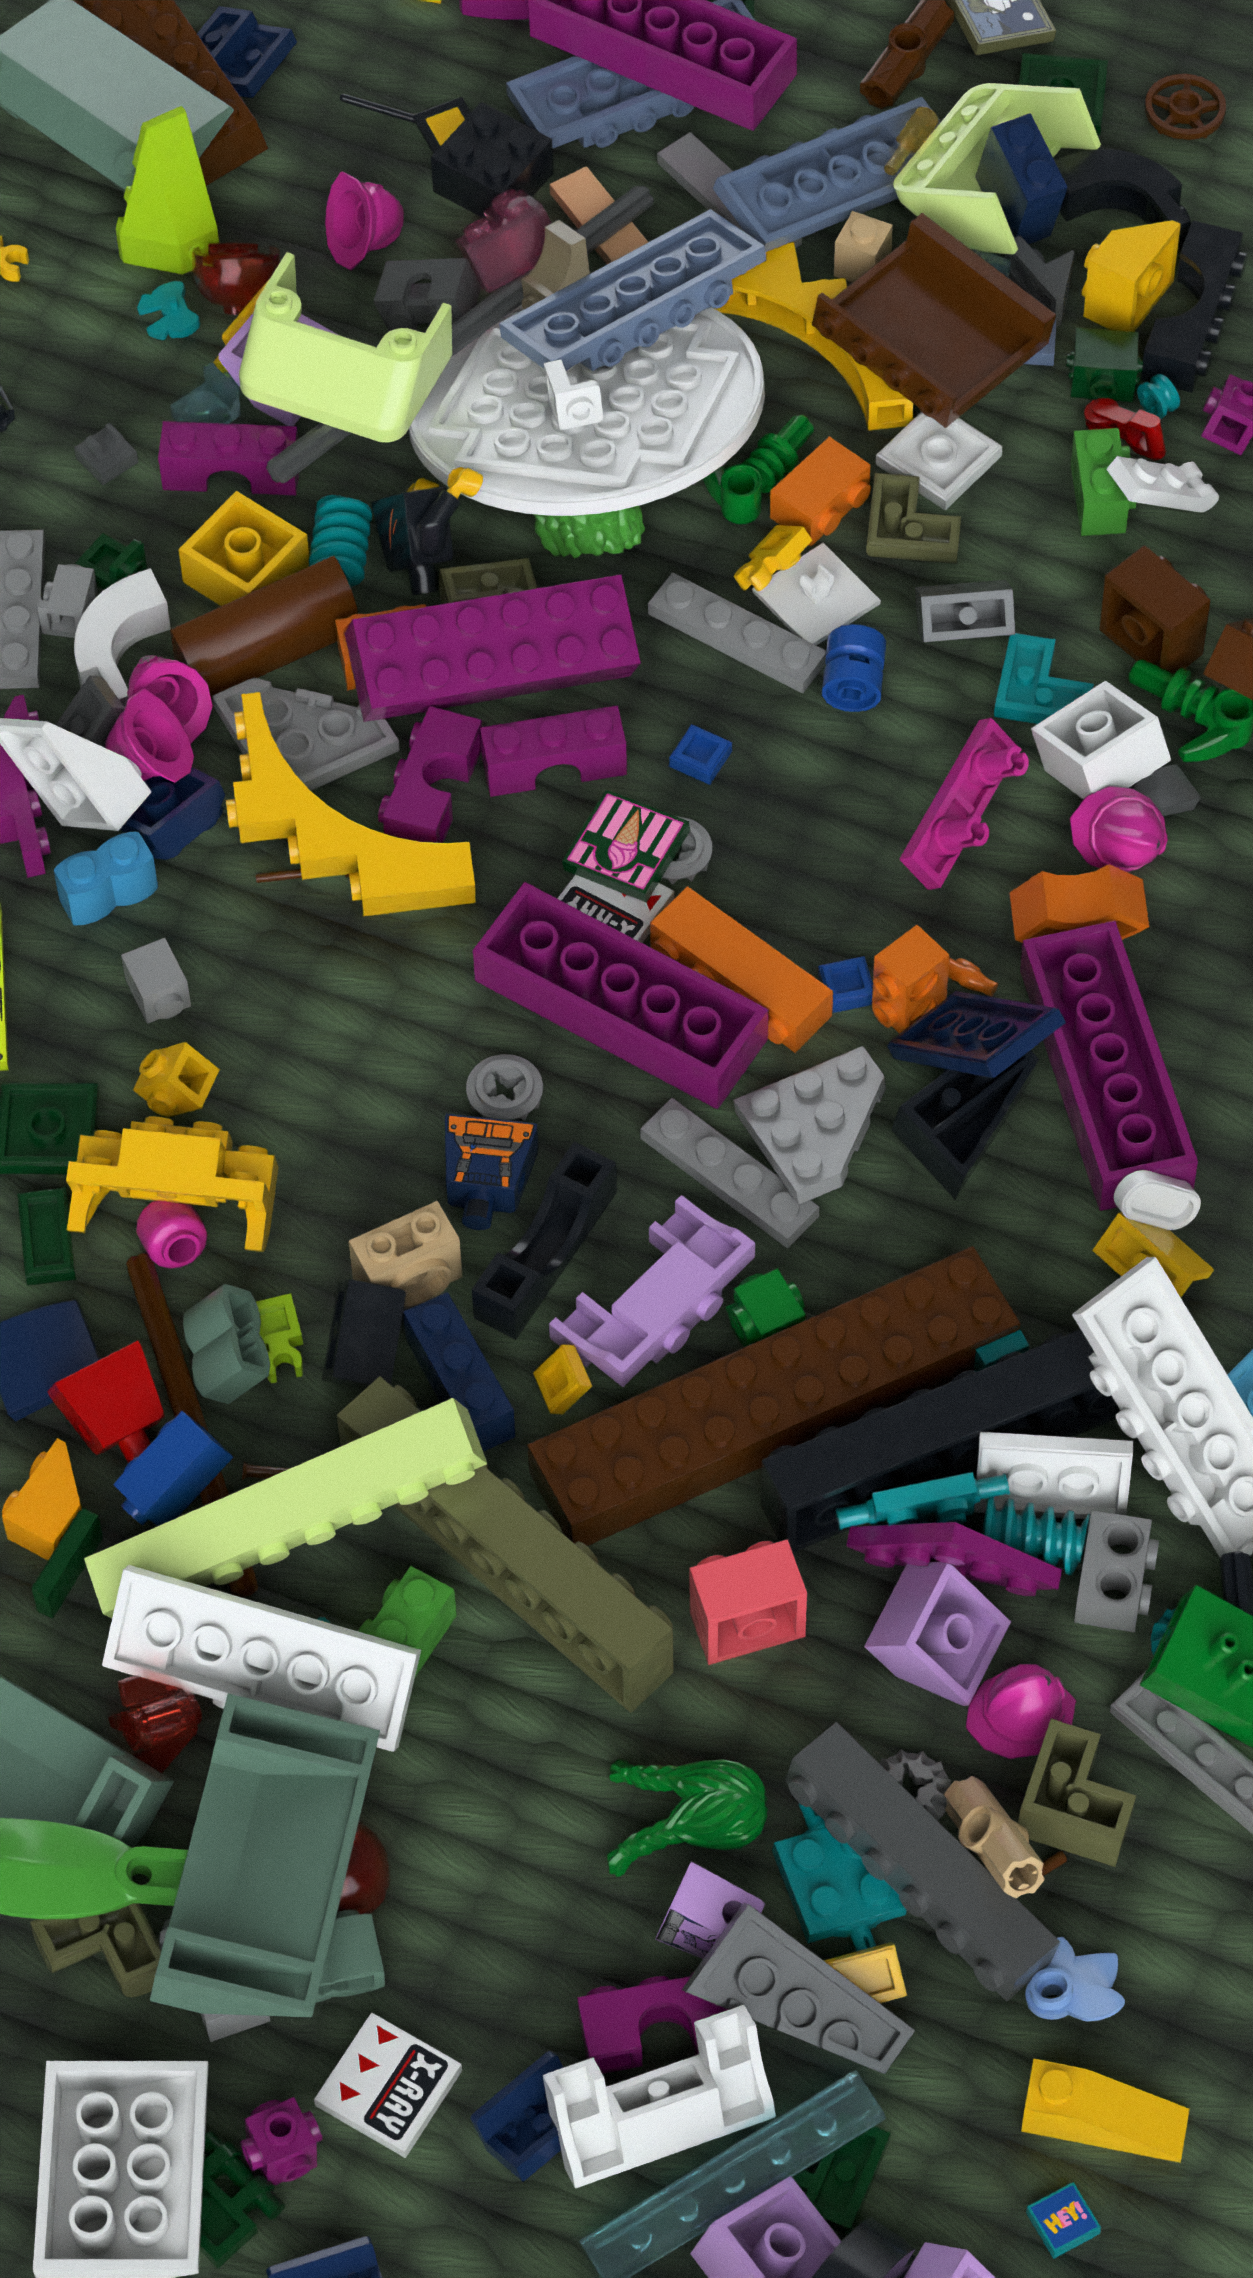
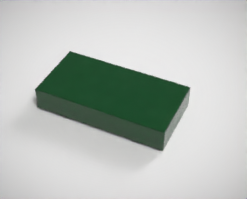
(45, 1236)
(67, 1563)

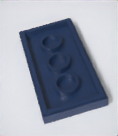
(975, 1034)

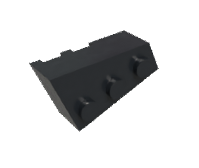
(958, 1118)

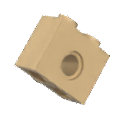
(410, 1254)

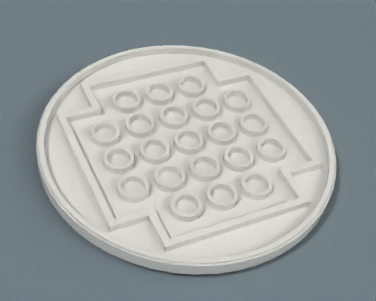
(665, 424)

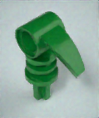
(741, 486)
(1209, 706)

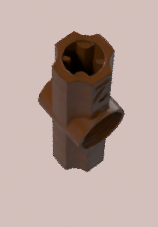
(906, 52)

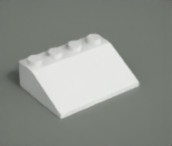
(121, 2169)

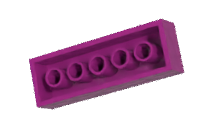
(677, 48)
(492, 647)
(621, 995)
(1107, 1059)

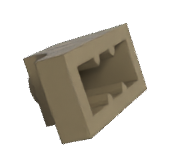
(560, 264)

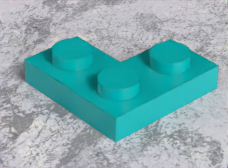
(1025, 685)

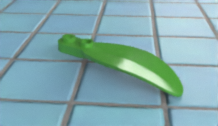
(79, 1872)

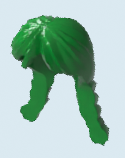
(718, 1809)

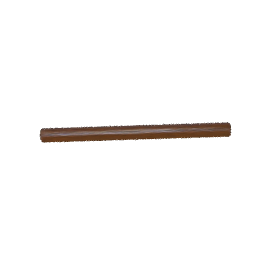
(176, 1376)

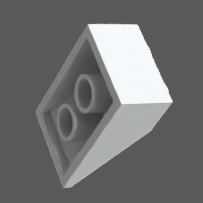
(74, 776)

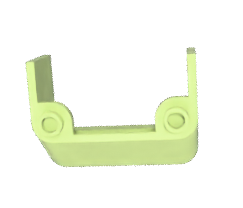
(943, 170)
(335, 377)

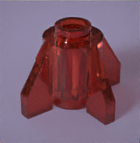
(158, 1719)

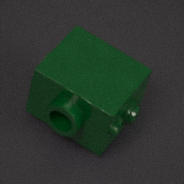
(1104, 364)

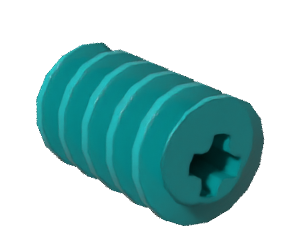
(342, 532)
(1038, 1535)

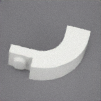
(114, 622)

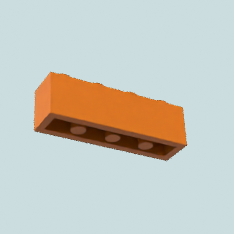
(733, 956)

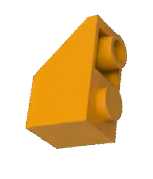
(45, 1504)

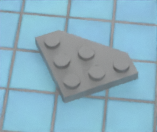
(311, 731)
(814, 1121)

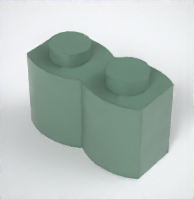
(226, 1344)
(352, 1958)

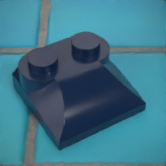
(176, 812)

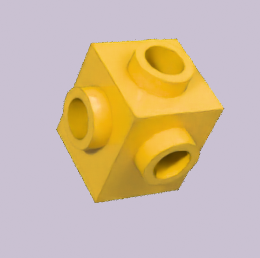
(175, 1079)

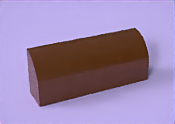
(266, 627)

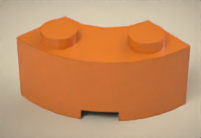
(1069, 902)

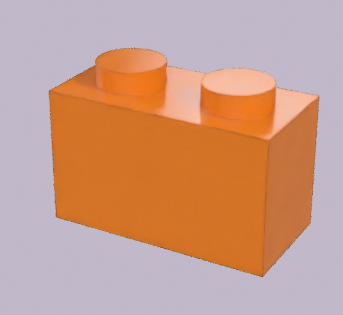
(821, 490)

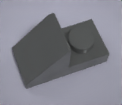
(1042, 280)
(92, 711)

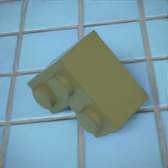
(1068, 1808)

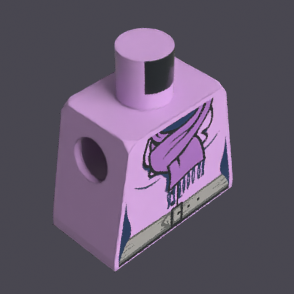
(702, 1911)

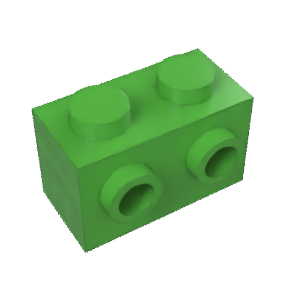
(1099, 500)
(414, 1613)

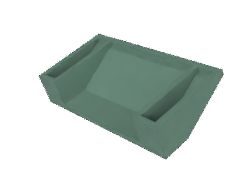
(95, 88)
(71, 1774)
(265, 1863)

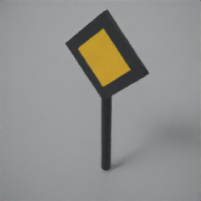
(434, 124)

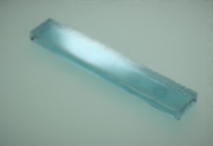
(733, 2178)

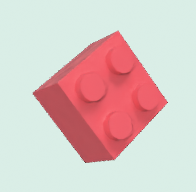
(747, 1601)

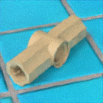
(994, 1837)

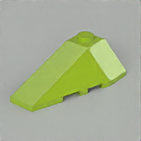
(168, 199)

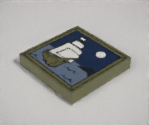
(1003, 23)

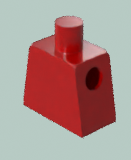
(111, 1402)

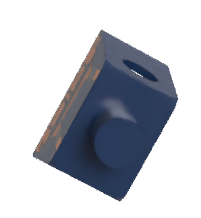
(487, 1165)

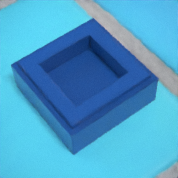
(700, 754)
(849, 982)

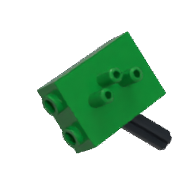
(1208, 1653)

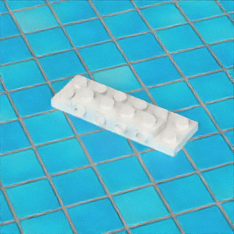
(1174, 1402)
(256, 1651)

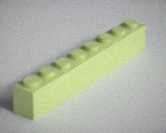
(300, 1504)

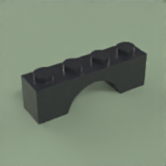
(1181, 342)
(571, 1206)

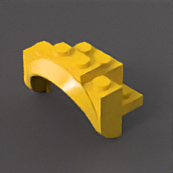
(174, 1166)

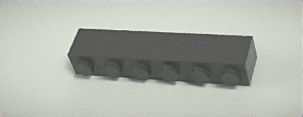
(920, 1862)

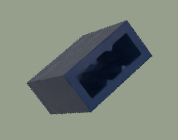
(1023, 177)

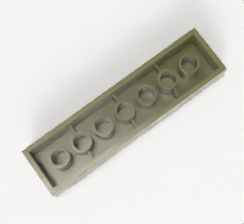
(532, 1565)

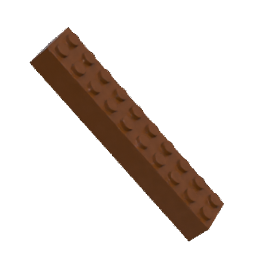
(768, 1396)

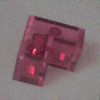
(506, 242)

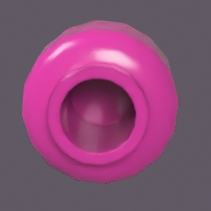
(171, 1233)

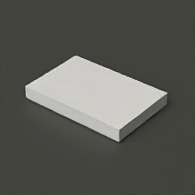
(1057, 1472)

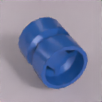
(854, 668)

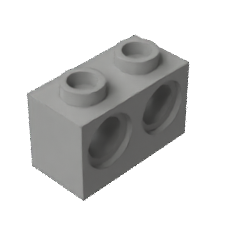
(1114, 1571)

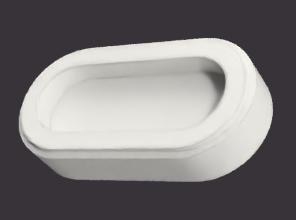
(1157, 1200)

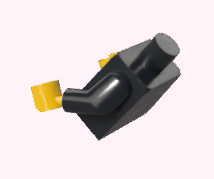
(417, 526)

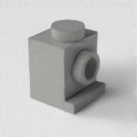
(66, 600)

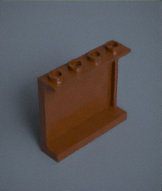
(936, 322)

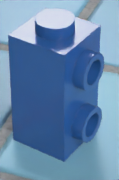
(171, 1471)

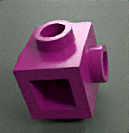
(1230, 414)
(281, 2141)

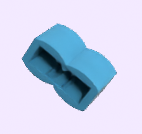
(100, 880)

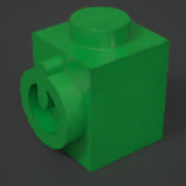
(764, 1307)

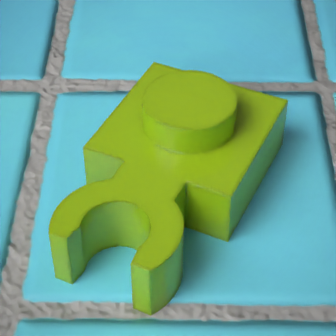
(280, 1333)

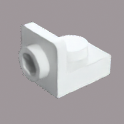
(572, 402)

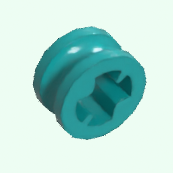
(1158, 396)

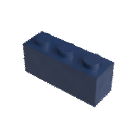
(459, 1368)

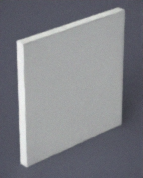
(817, 595)

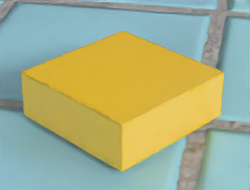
(562, 1379)

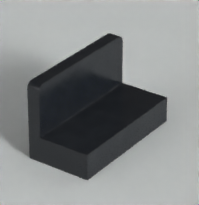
(363, 1333)

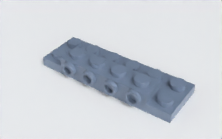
(591, 102)
(817, 180)
(636, 296)

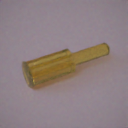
(912, 137)

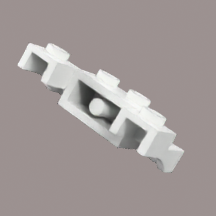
(663, 2109)

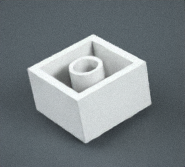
(1101, 742)

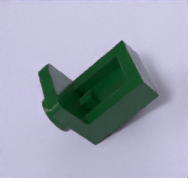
(113, 560)

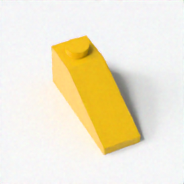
(1102, 2112)

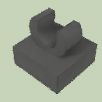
(106, 454)

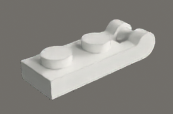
(1163, 484)

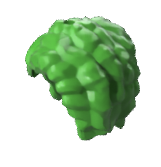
(590, 532)

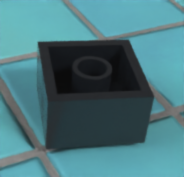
(488, 158)

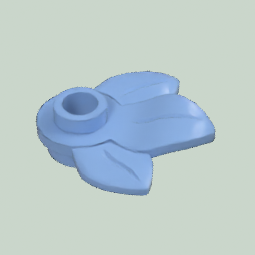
(1079, 1982)

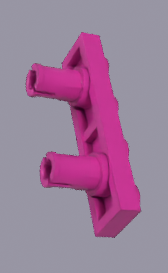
(957, 808)

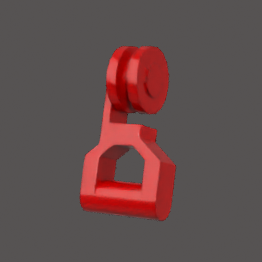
(1107, 414)

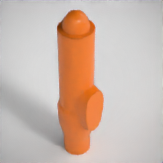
(970, 976)

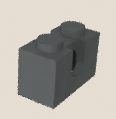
(410, 304)

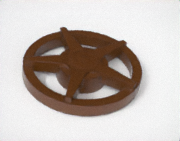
(1185, 107)

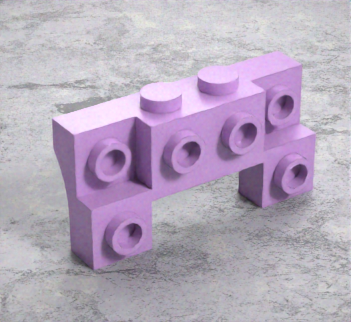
(664, 1301)

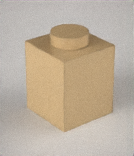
(861, 246)

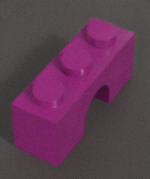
(196, 450)
(441, 748)
(522, 749)
(617, 2018)

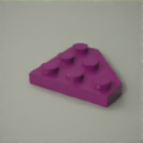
(968, 1551)

